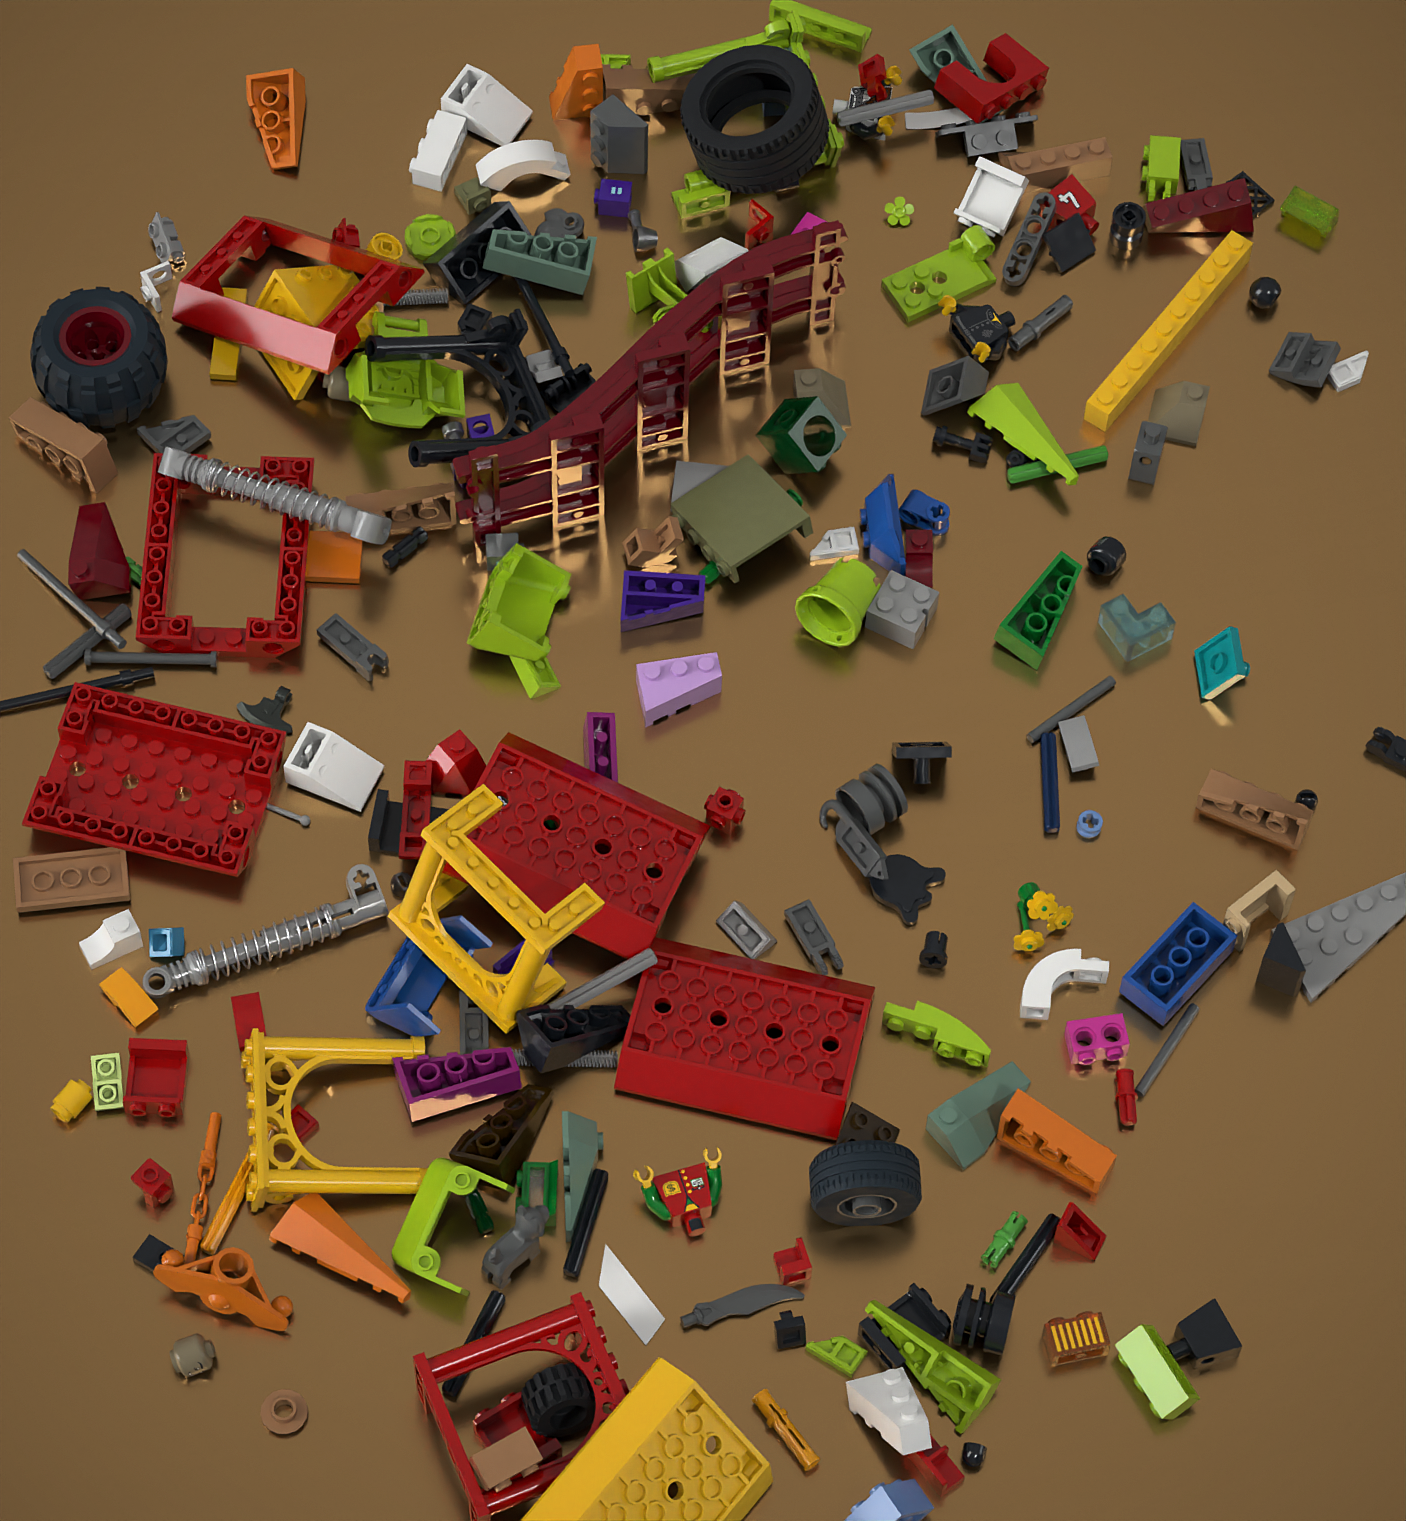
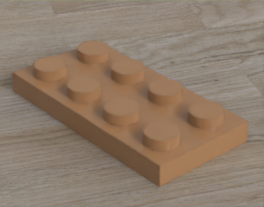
(71, 879)

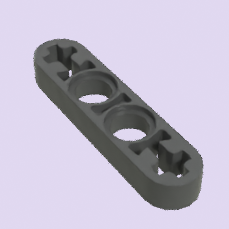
(1027, 238)

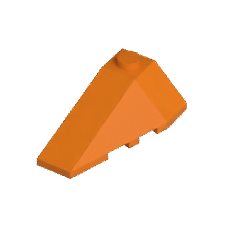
(278, 111)

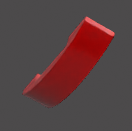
(416, 807)

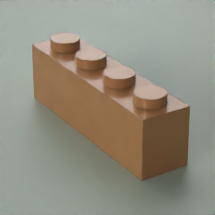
(1053, 165)
(410, 506)
(1254, 809)

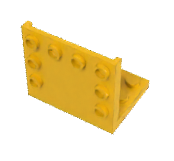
(308, 297)

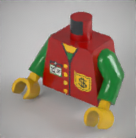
(684, 1194)

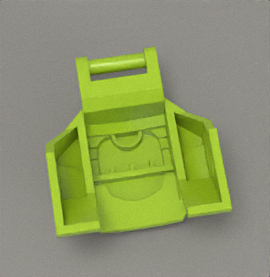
(404, 390)

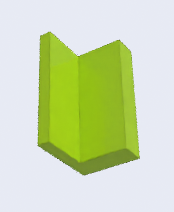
(700, 201)

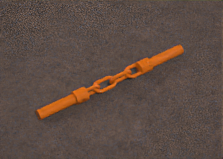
(206, 1162)

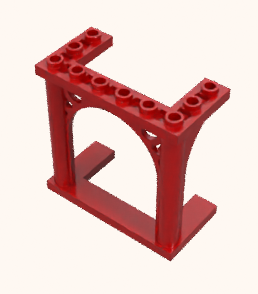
(570, 1319)

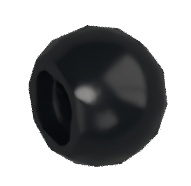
(1264, 292)

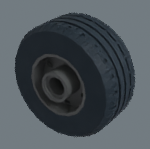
(865, 1183)

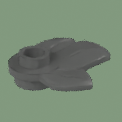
(558, 223)

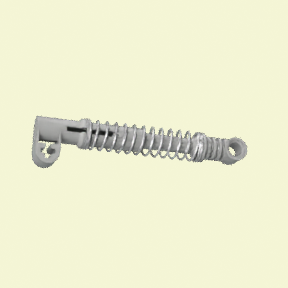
(284, 498)
(277, 938)

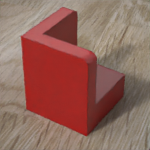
(793, 1264)

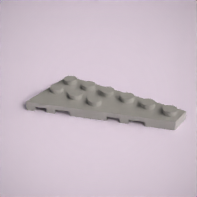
(1345, 931)

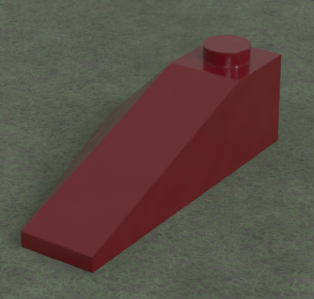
(97, 555)

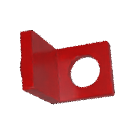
(760, 231)

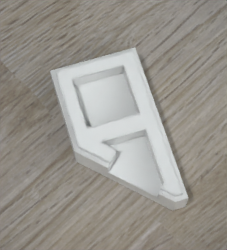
(1348, 372)
(836, 544)

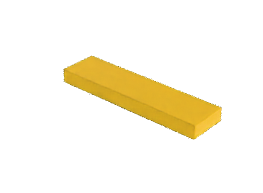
(225, 352)

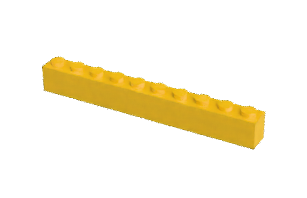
(1167, 331)

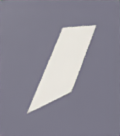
(629, 1297)

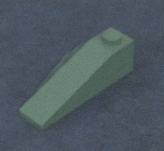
(972, 1117)
(579, 1160)

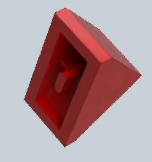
(1079, 1233)

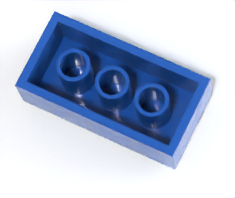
(1178, 963)

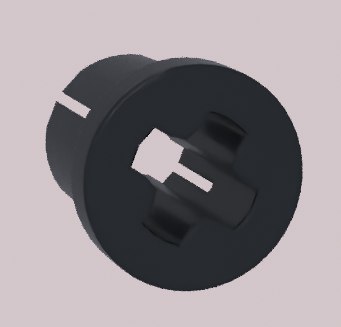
(934, 950)

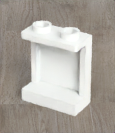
(991, 197)

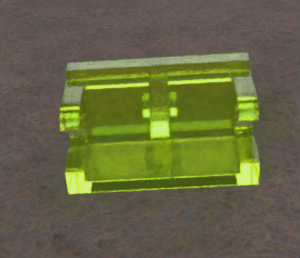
(1310, 210)

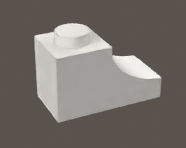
(112, 940)

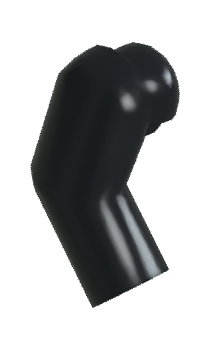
(1018, 458)

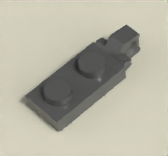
(1195, 164)

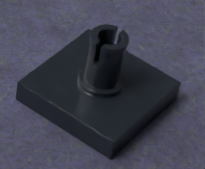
(921, 753)

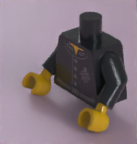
(978, 329)

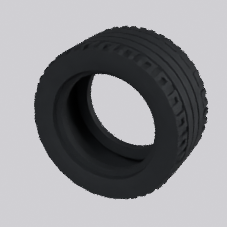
(746, 79)

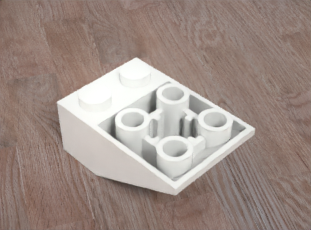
(487, 106)
(706, 261)
(332, 767)

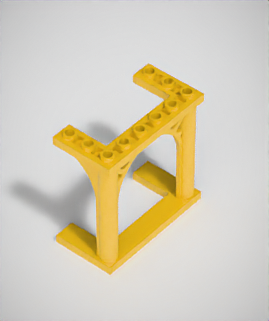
(432, 890)

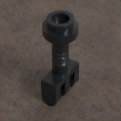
(979, 446)

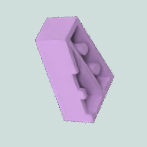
(676, 683)

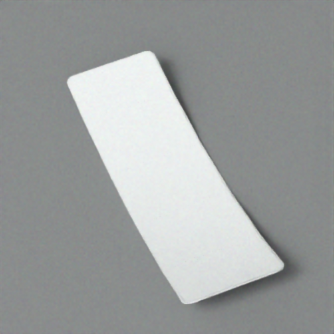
(935, 119)

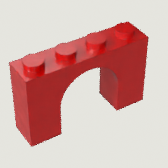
(984, 99)

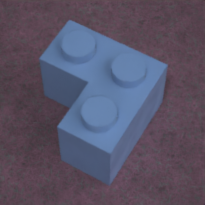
(893, 1502)

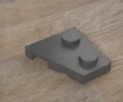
(180, 434)

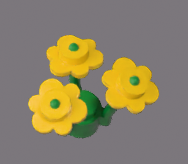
(1039, 905)

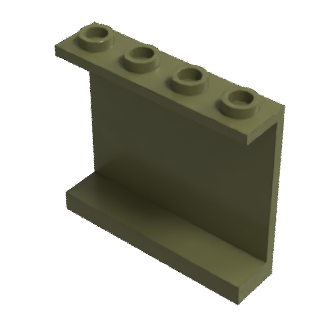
(738, 515)

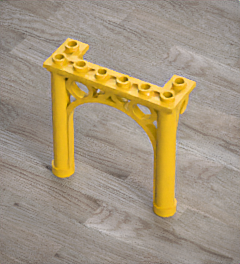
(278, 1184)

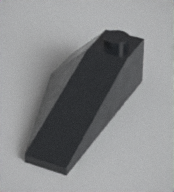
(563, 1035)

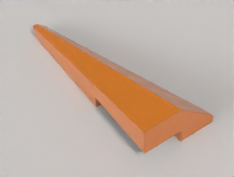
(320, 1232)

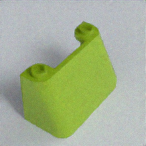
(519, 605)

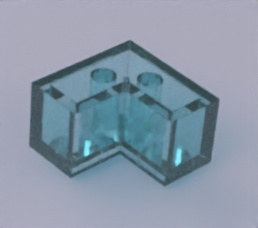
(1135, 632)

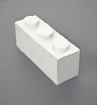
(438, 150)

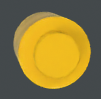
(71, 1100)

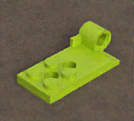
(960, 267)

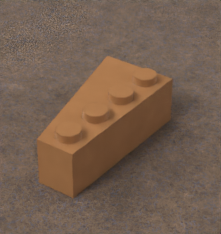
(65, 442)

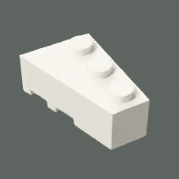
(892, 1408)

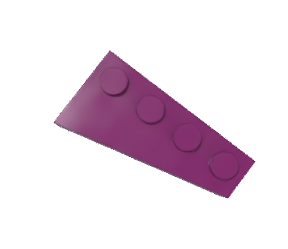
(455, 1080)

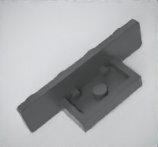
(988, 137)

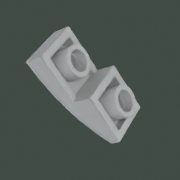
(1078, 743)

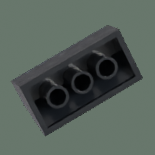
(461, 260)

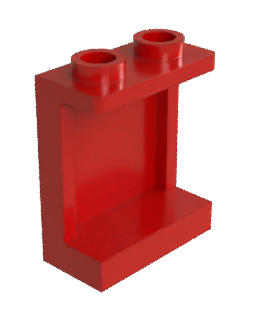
(156, 1077)
(507, 1418)

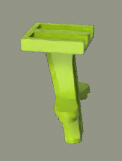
(656, 283)

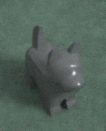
(516, 1244)

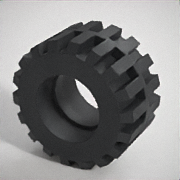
(559, 1401)

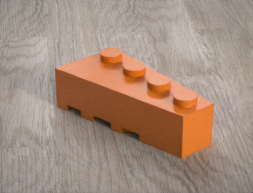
(1054, 1142)

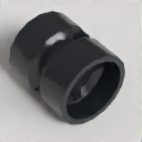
(1127, 226)

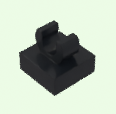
(789, 1330)

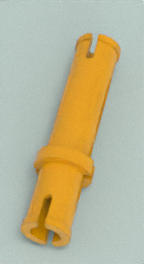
(786, 1430)

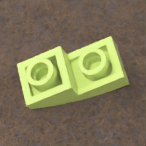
(107, 1081)

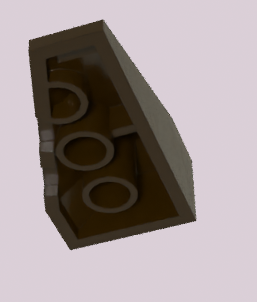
(505, 1138)

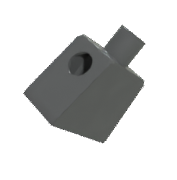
(1151, 445)

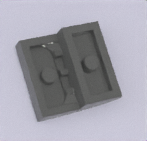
(1304, 359)

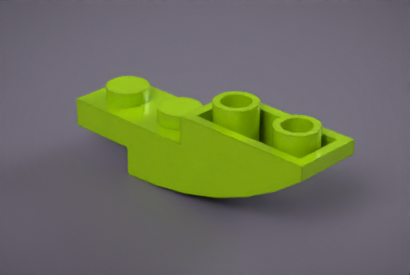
(949, 1034)

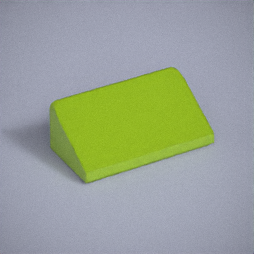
(536, 676)

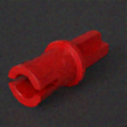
(1126, 1096)

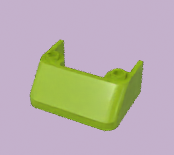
(411, 1245)

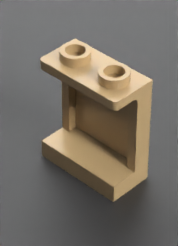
(1271, 893)

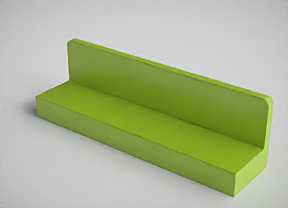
(823, 24)

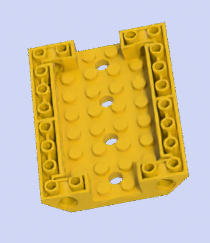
(649, 1443)

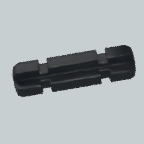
(404, 547)

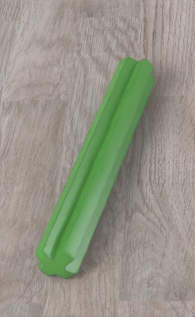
(1038, 468)

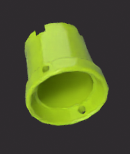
(838, 603)

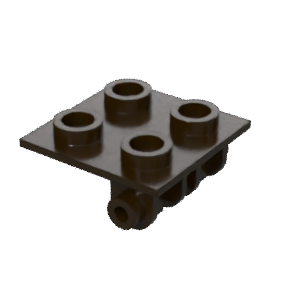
(864, 1125)

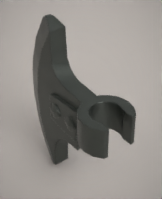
(268, 711)

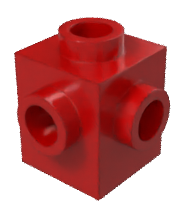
(724, 810)

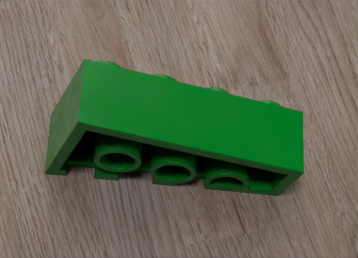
(1035, 617)

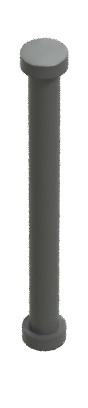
(150, 658)

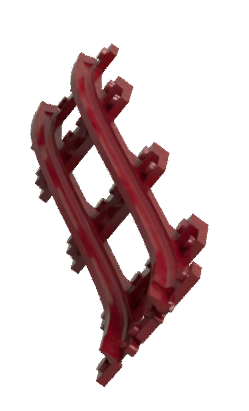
(648, 387)

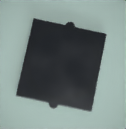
(1069, 242)

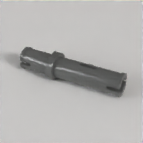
(1032, 328)

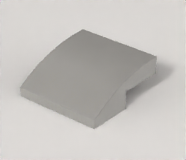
(690, 475)

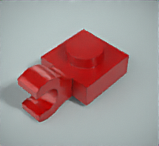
(871, 74)

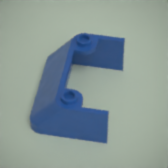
(415, 980)

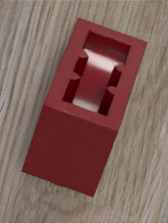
(919, 556)

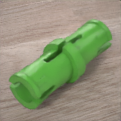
(1004, 1239)

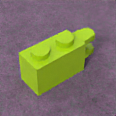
(1162, 166)

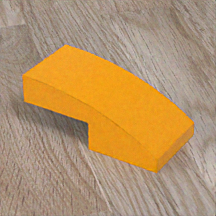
(128, 996)

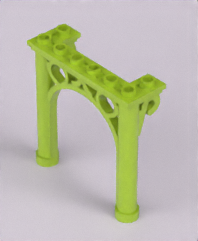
(780, 33)

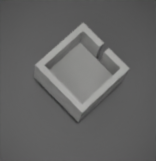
(902, 609)

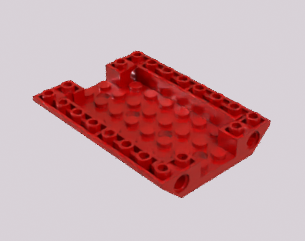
(168, 754)
(589, 812)
(737, 1065)

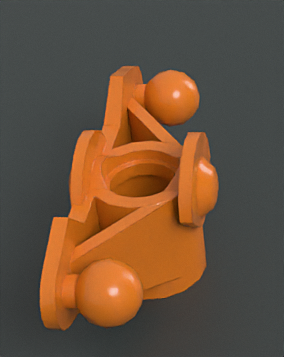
(225, 1285)

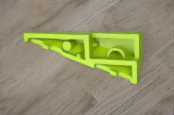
(1015, 416)
(952, 1378)

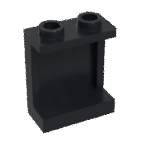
(918, 1309)

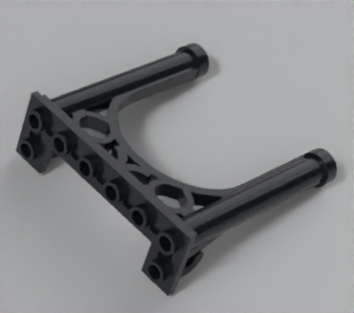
(496, 343)

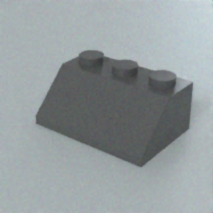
(618, 138)

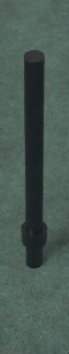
(558, 353)
(125, 678)

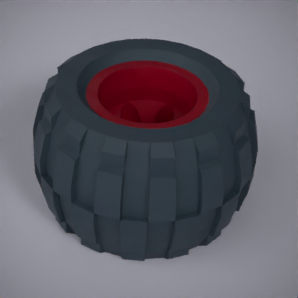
(75, 363)

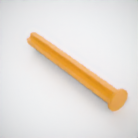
(230, 1202)

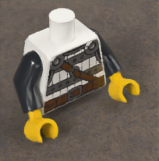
(874, 128)

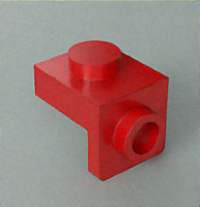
(154, 1182)

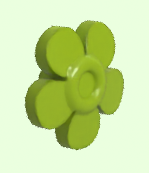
(898, 211)

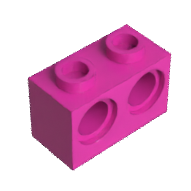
(1094, 1032)

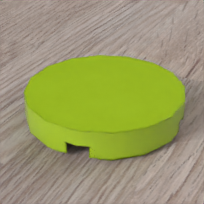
(427, 235)

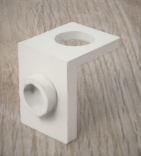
(148, 283)

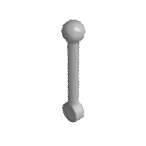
(304, 820)

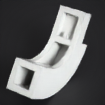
(521, 158)
(1054, 971)

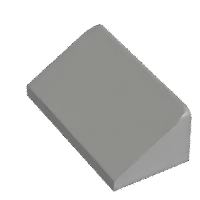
(746, 930)

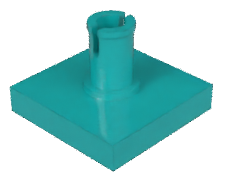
(1220, 663)

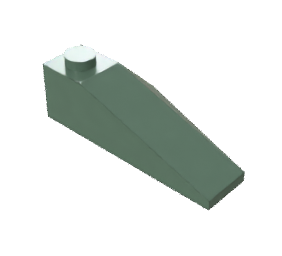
(941, 51)

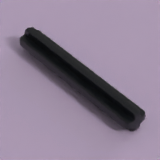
(585, 1223)
(1029, 1255)
(480, 1329)

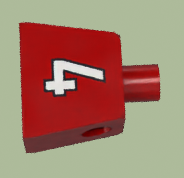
(1072, 199)

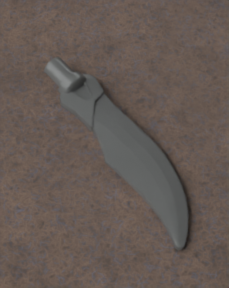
(740, 1303)

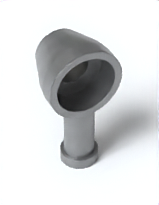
(643, 237)

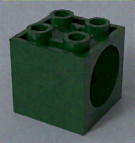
(801, 435)

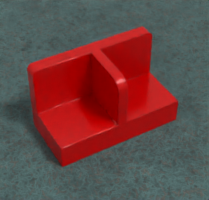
(937, 1468)

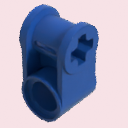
(924, 511)

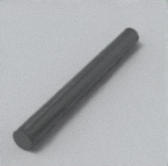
(1071, 709)
(1167, 1050)

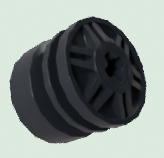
(983, 1319)

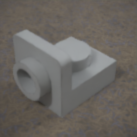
(543, 366)

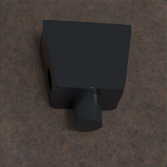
(1205, 1337)

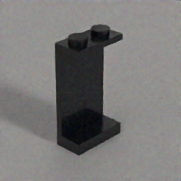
(387, 821)

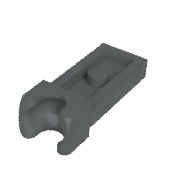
(352, 646)

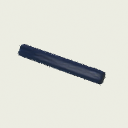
(1050, 782)

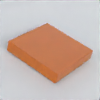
(333, 557)

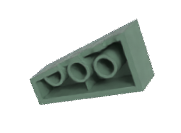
(542, 258)

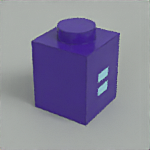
(613, 197)

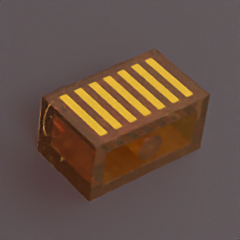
(1076, 1338)

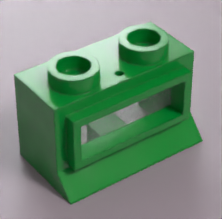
(539, 1187)

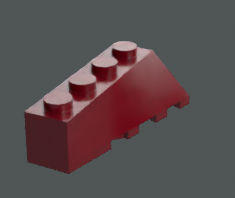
(1202, 211)

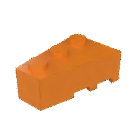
(580, 84)

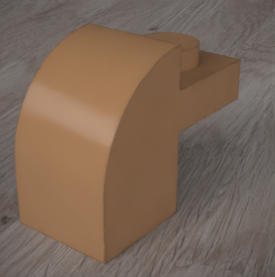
(654, 547)

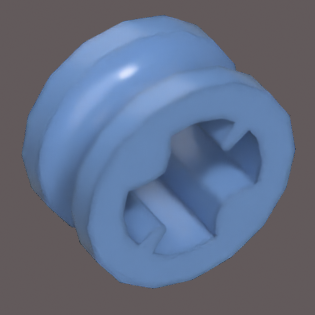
(1082, 827)

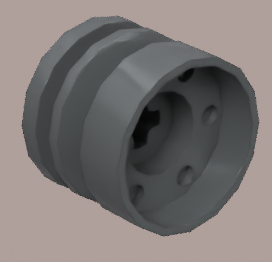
(873, 798)

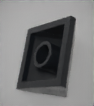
(1281, 964)

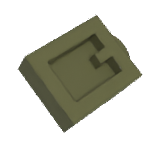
(473, 195)

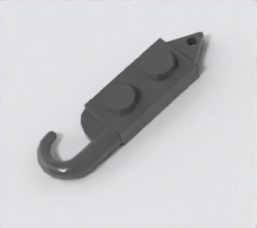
(856, 841)

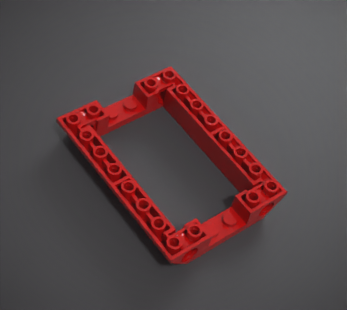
(320, 348)
(261, 636)

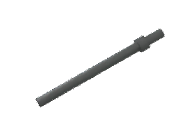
(103, 627)

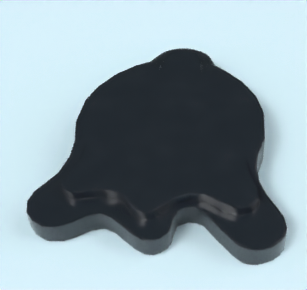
(906, 886)

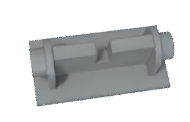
(165, 239)

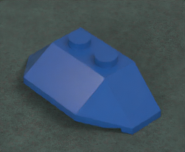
(883, 527)

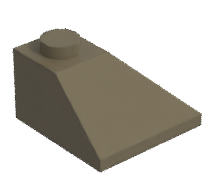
(828, 388)
(1181, 410)

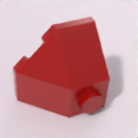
(456, 765)

